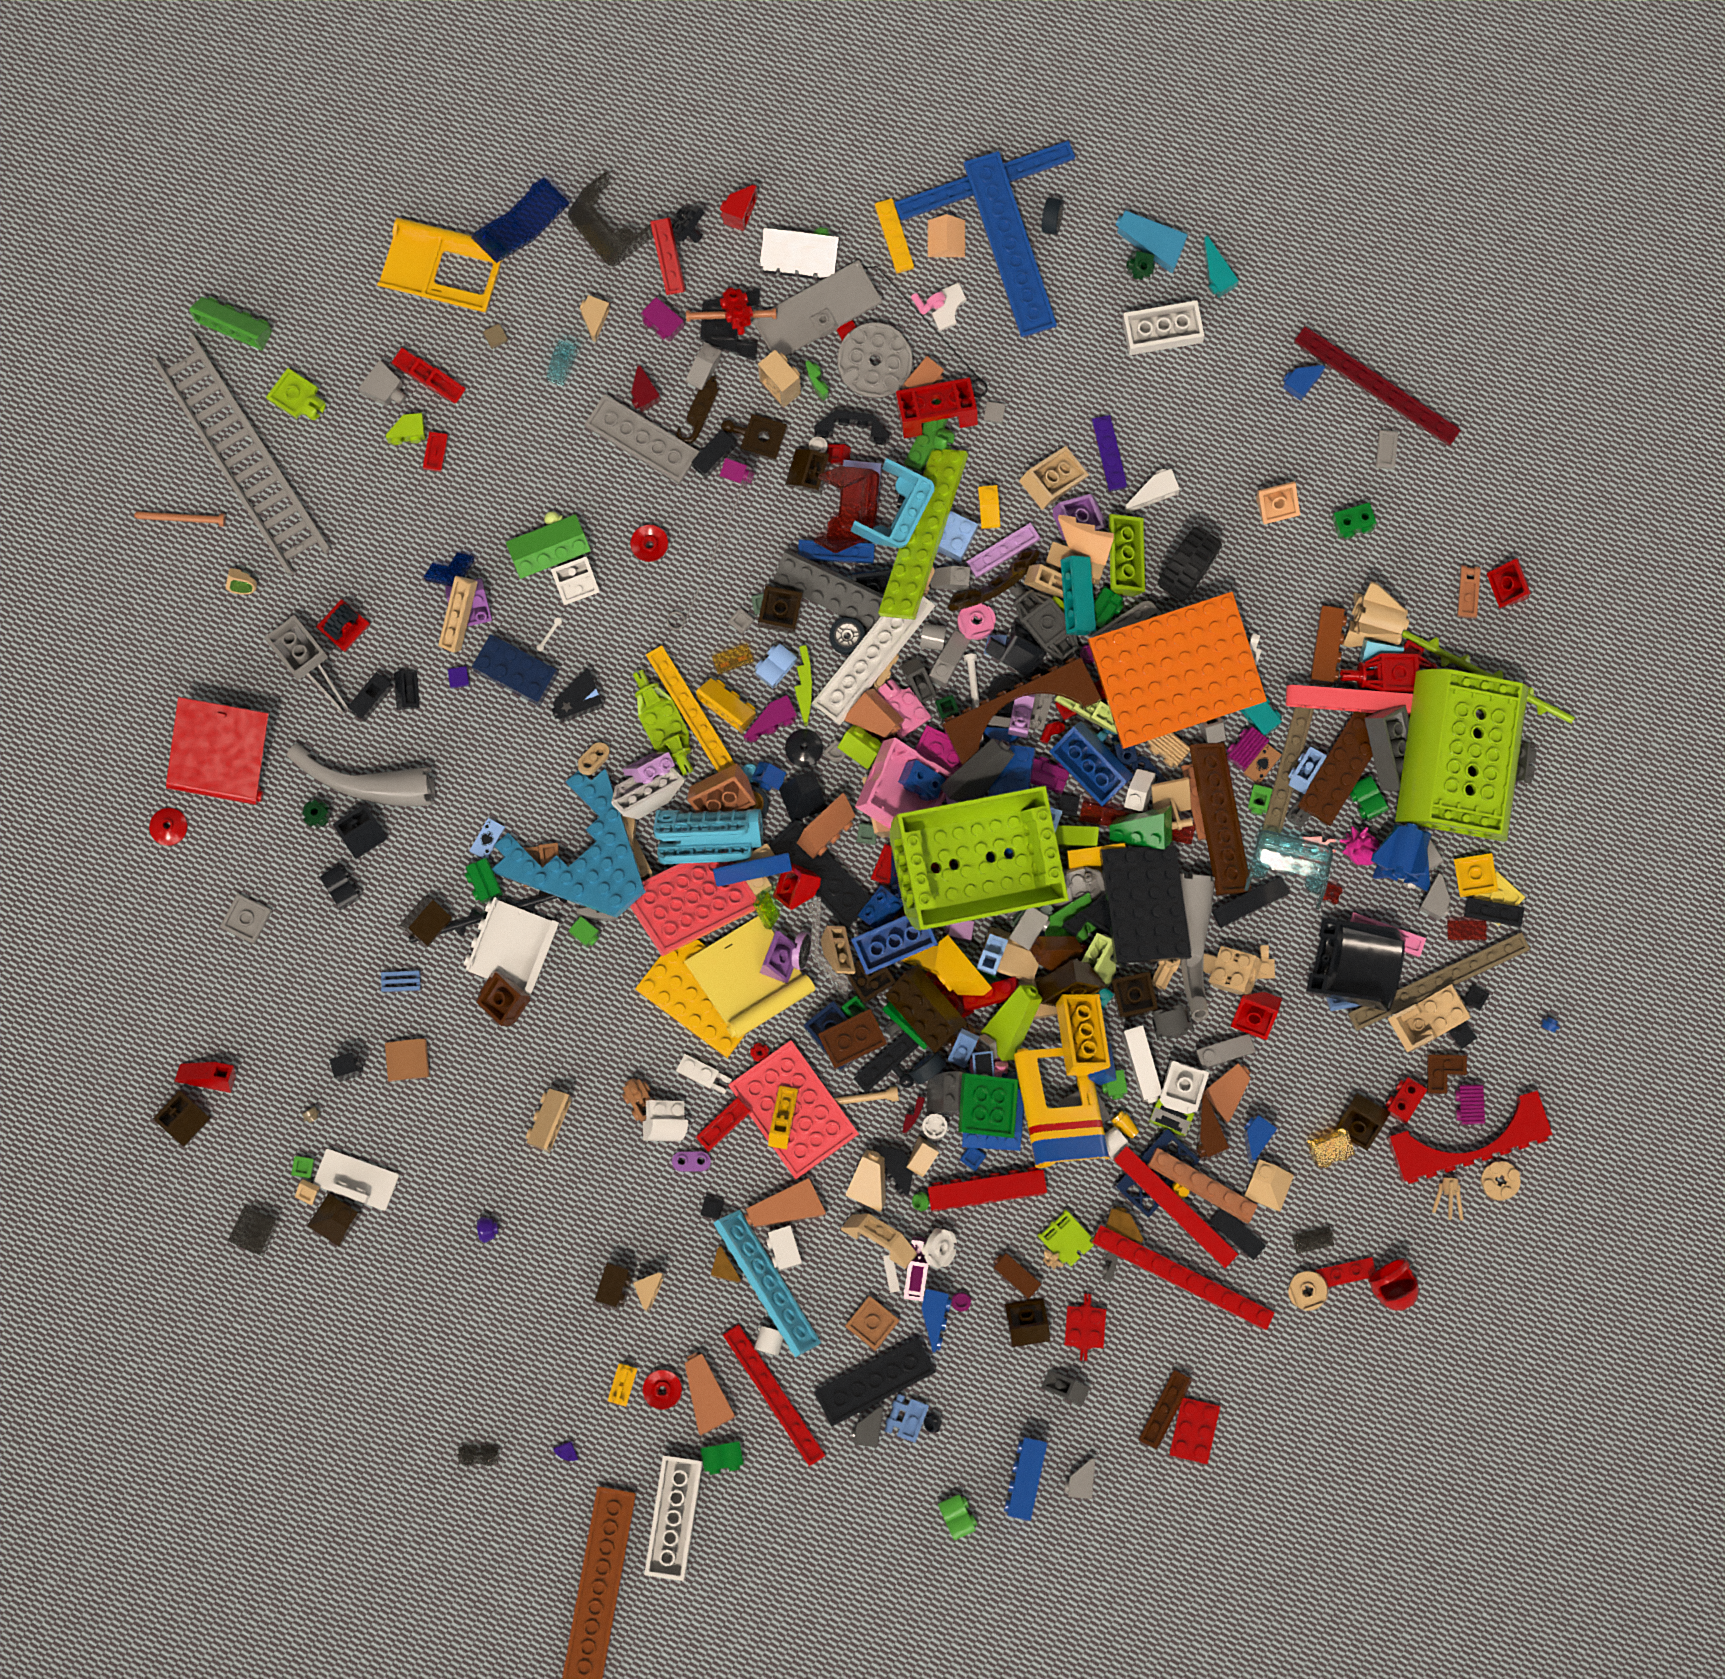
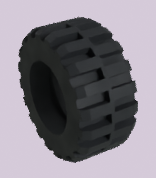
(1189, 563)

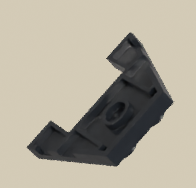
(721, 334)
(1097, 916)

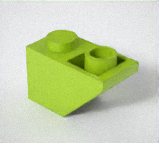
(407, 428)

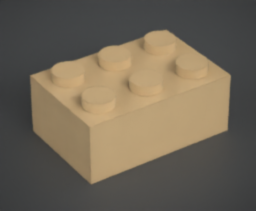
(779, 378)

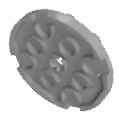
(878, 341)

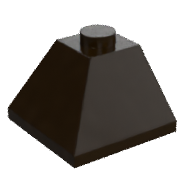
(334, 1220)

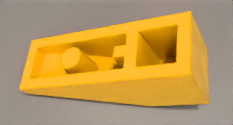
(782, 1117)

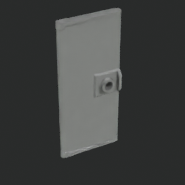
(818, 310)

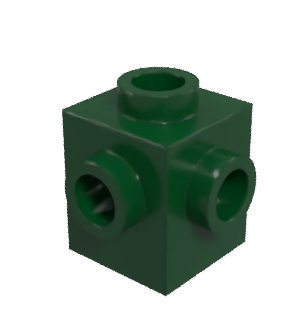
(1140, 265)
(318, 820)

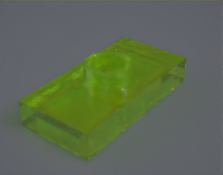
(766, 909)

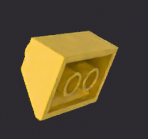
(726, 704)
(1088, 857)

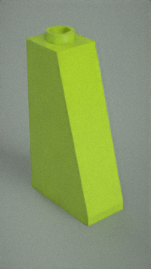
(1013, 1021)

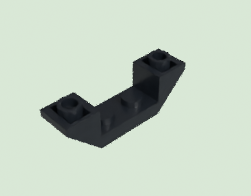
(826, 426)

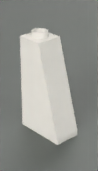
(1142, 1064)

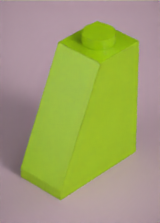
(1076, 837)

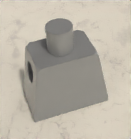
(382, 386)

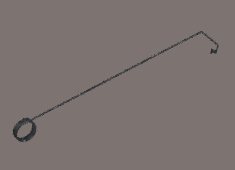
(977, 380)

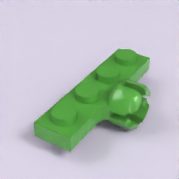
(933, 437)

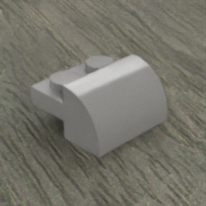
(1074, 885)

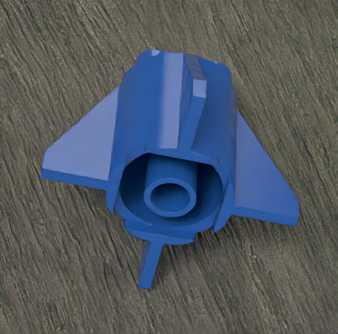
(1404, 856)

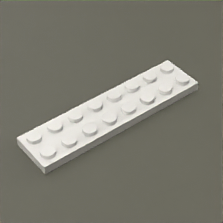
(868, 662)

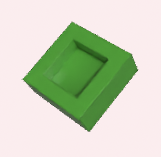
(302, 1167)

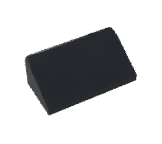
(406, 689)

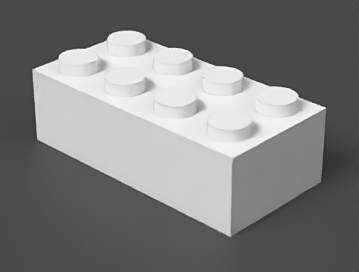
(1163, 327)

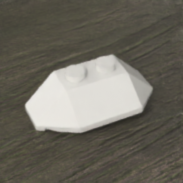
(640, 799)

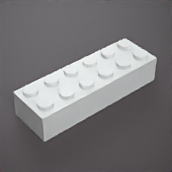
(673, 1518)

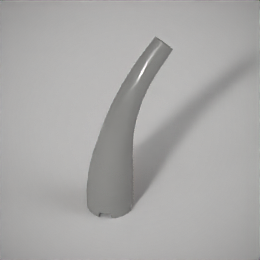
(395, 788)
(1198, 902)

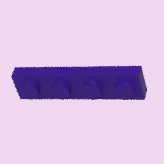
(1109, 453)

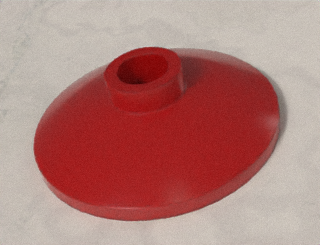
(648, 534)
(174, 833)
(654, 1382)

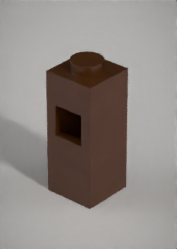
(1016, 1275)

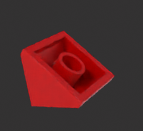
(1509, 584)

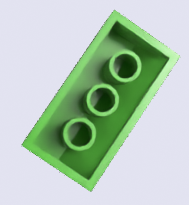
(230, 322)
(547, 546)

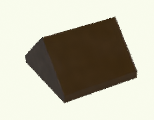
(426, 921)

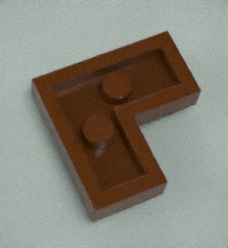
(1439, 1067)

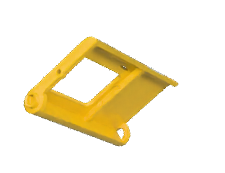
(416, 259)

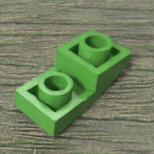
(814, 376)

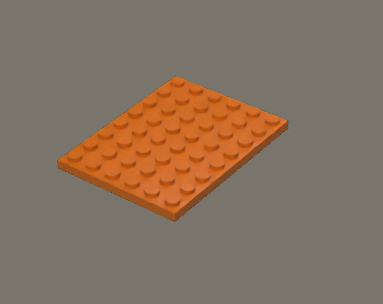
(1177, 670)

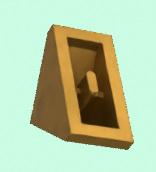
(723, 1268)

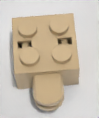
(1234, 968)

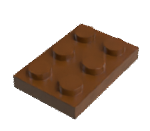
(852, 1039)

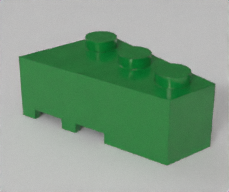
(1143, 829)

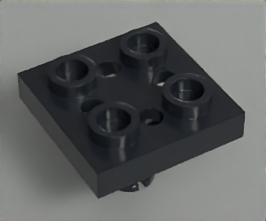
(685, 223)

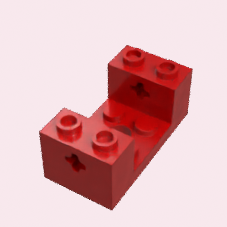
(916, 408)

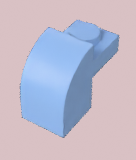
(992, 954)

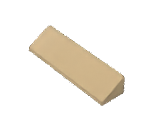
(457, 614)

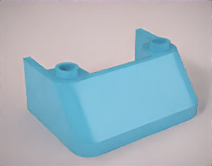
(917, 494)

